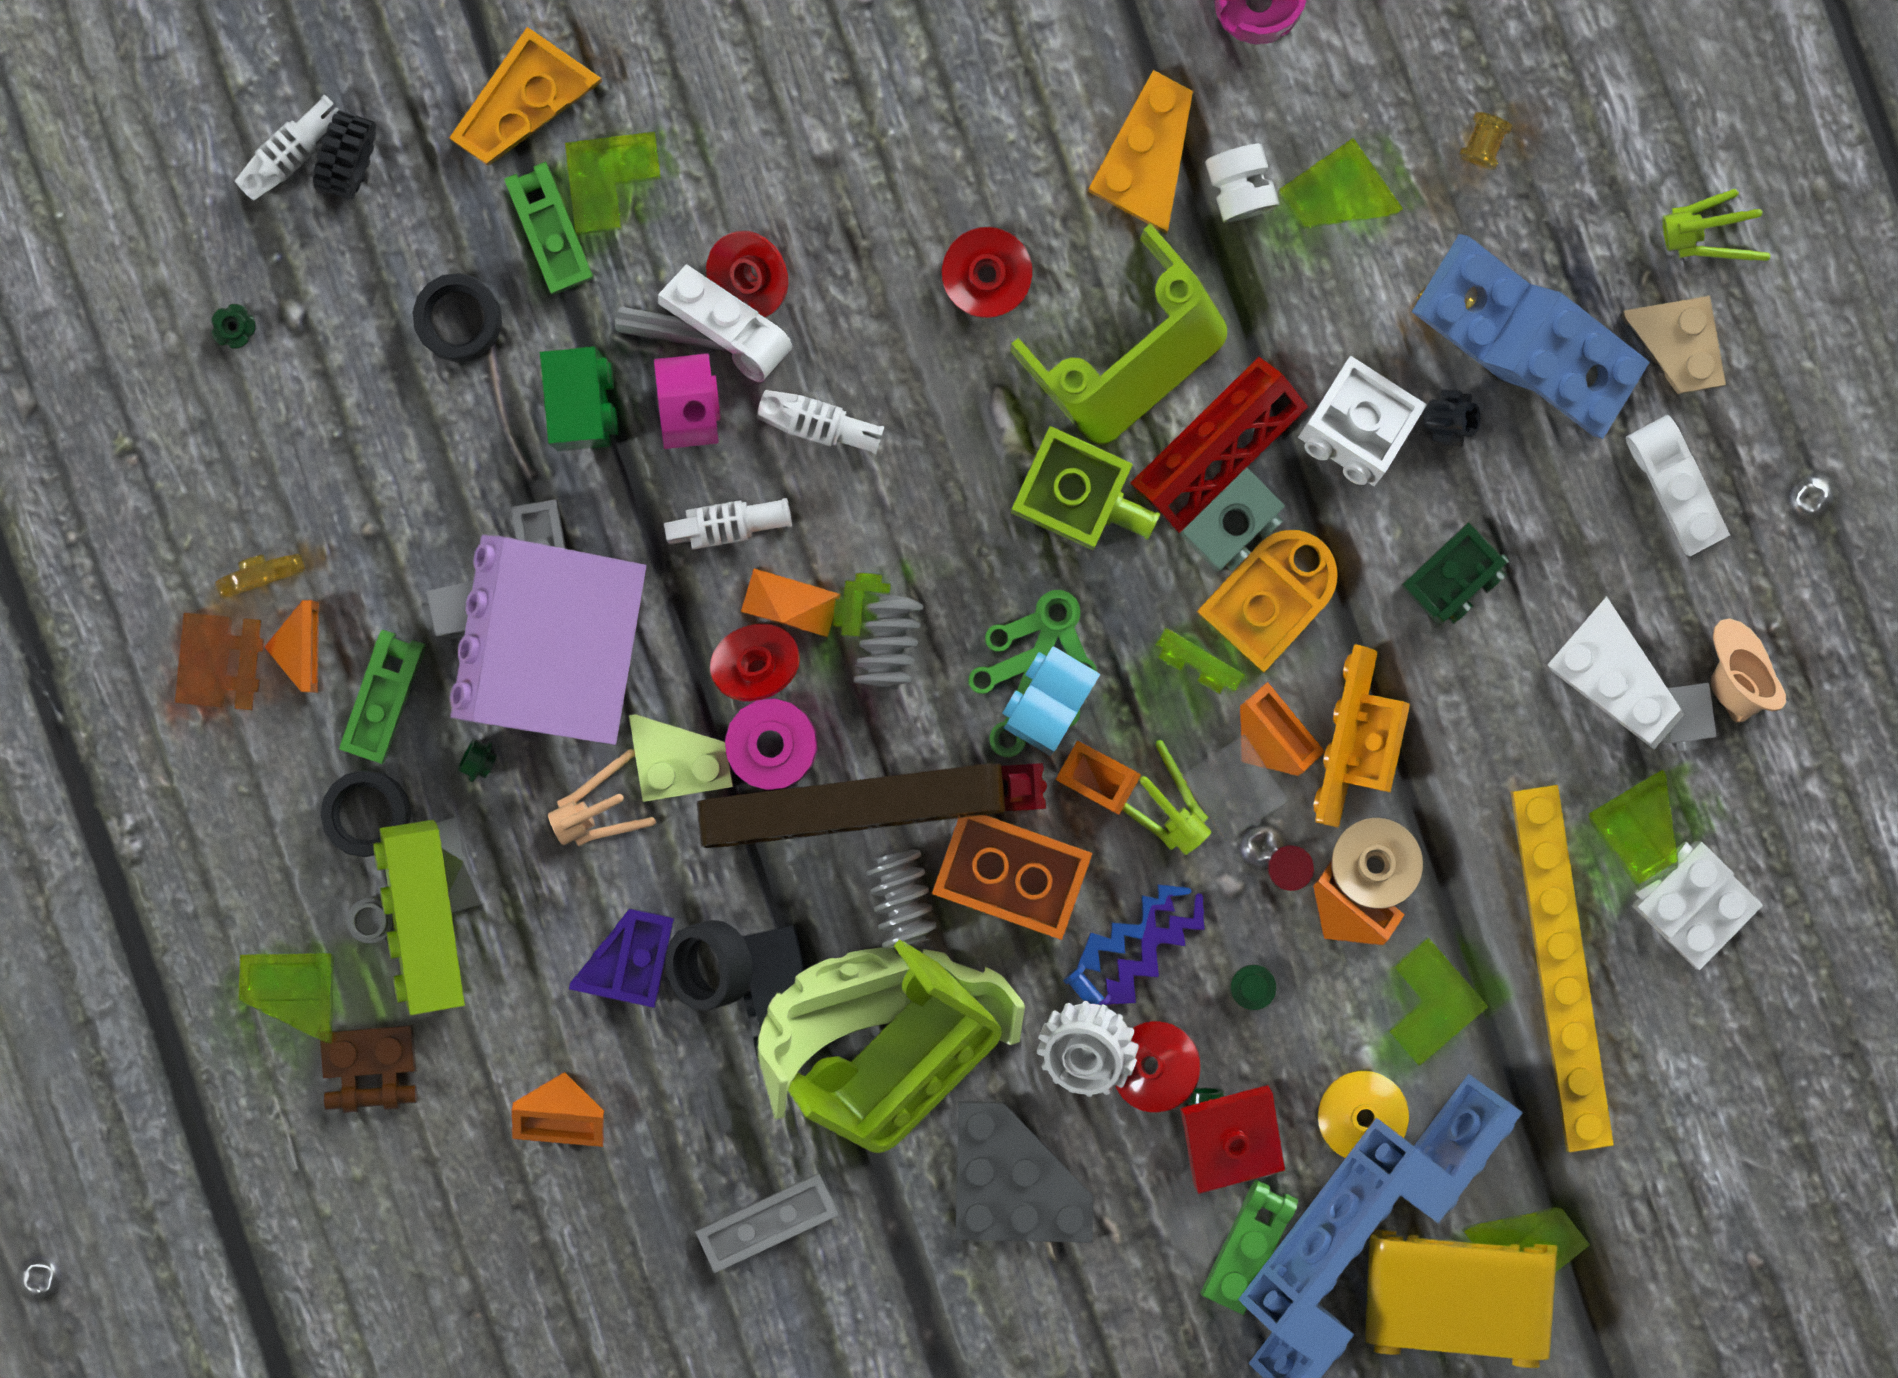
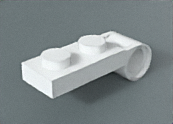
(752, 339)
(1678, 484)

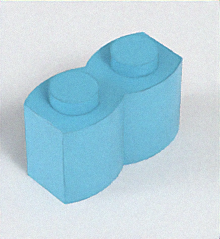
(1050, 700)

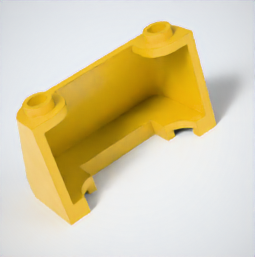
(1460, 1297)

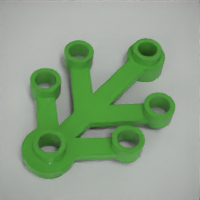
(1020, 663)

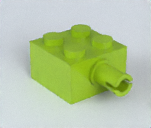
(1078, 491)

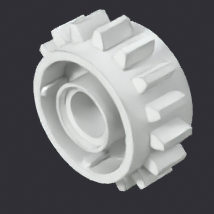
(1090, 1027)

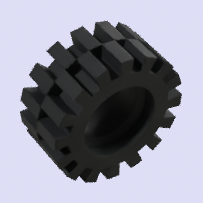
(344, 155)

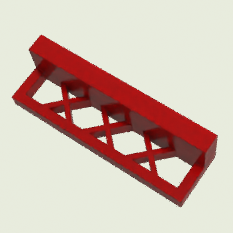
(1215, 437)

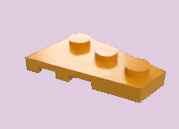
(521, 97)
(1147, 153)

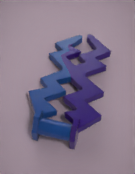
(1150, 936)

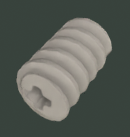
(888, 641)
(901, 898)

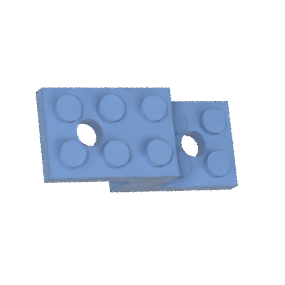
(1530, 336)

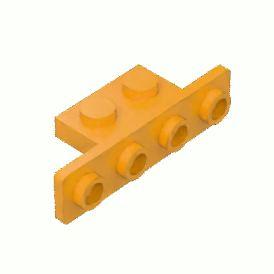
(1364, 739)

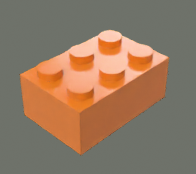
(1012, 874)

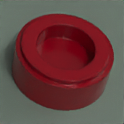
(1290, 867)

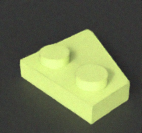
(677, 760)

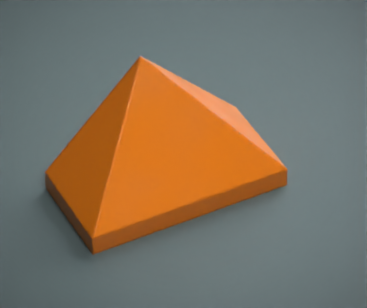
(790, 602)
(297, 646)
(1277, 733)
(1098, 777)
(1347, 920)
(558, 1114)

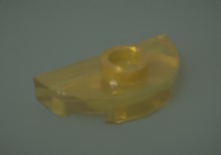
(258, 572)

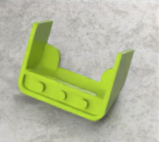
(1118, 398)
(906, 1065)

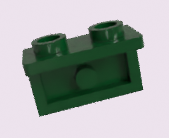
(1455, 575)

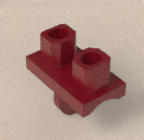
(1023, 787)

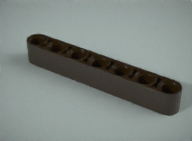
(851, 806)

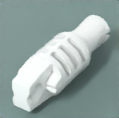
(285, 151)
(817, 421)
(727, 523)

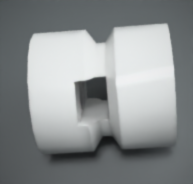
(1242, 183)

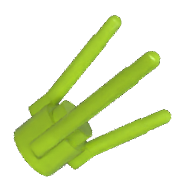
(1684, 229)
(1185, 828)

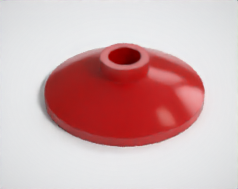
(992, 249)
(731, 264)
(752, 649)
(1176, 1072)

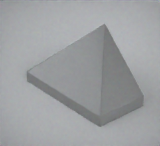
(458, 869)

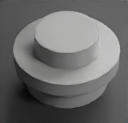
(368, 922)

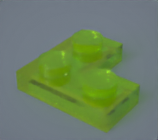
(598, 168)
(1445, 1006)

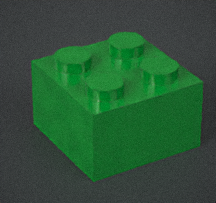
(577, 398)

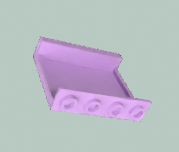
(547, 640)

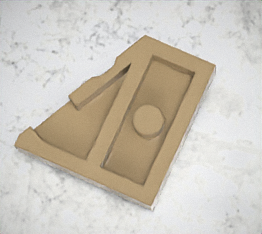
(1682, 342)

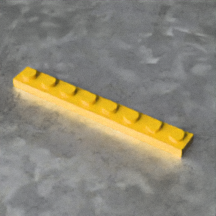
(1562, 968)

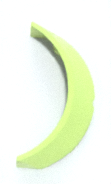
(855, 995)

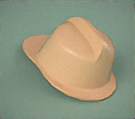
(1744, 676)

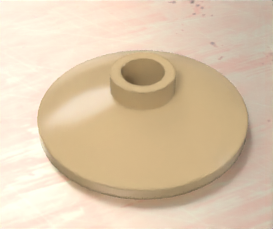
(1396, 851)

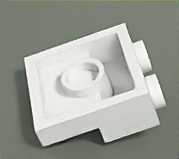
(1361, 423)
(1697, 904)

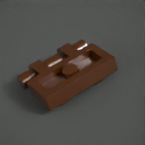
(369, 1053)

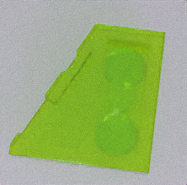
(1339, 190)
(1640, 830)
(291, 989)
(1538, 1227)

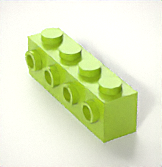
(421, 917)

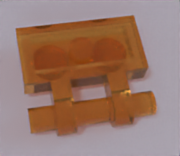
(204, 661)

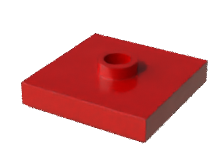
(1233, 1139)

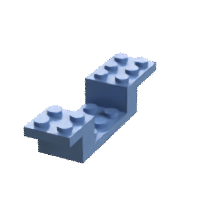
(1349, 1209)

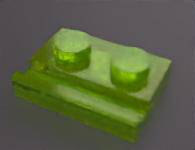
(1213, 672)

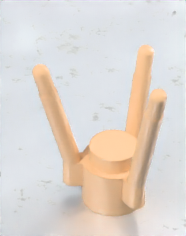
(573, 820)

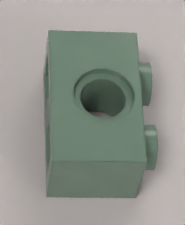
(1244, 495)

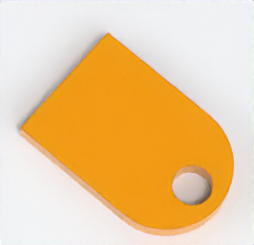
(1269, 598)

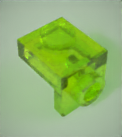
(849, 611)

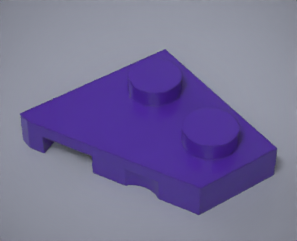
(629, 960)

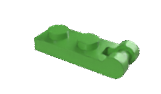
(549, 230)
(381, 698)
(1248, 1245)

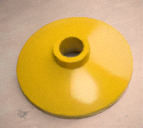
(1355, 1093)

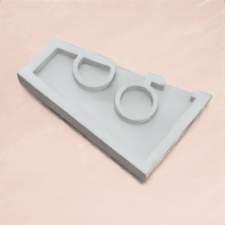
(1617, 676)

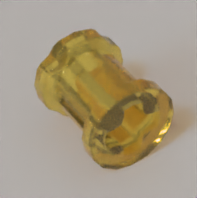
(1485, 140)

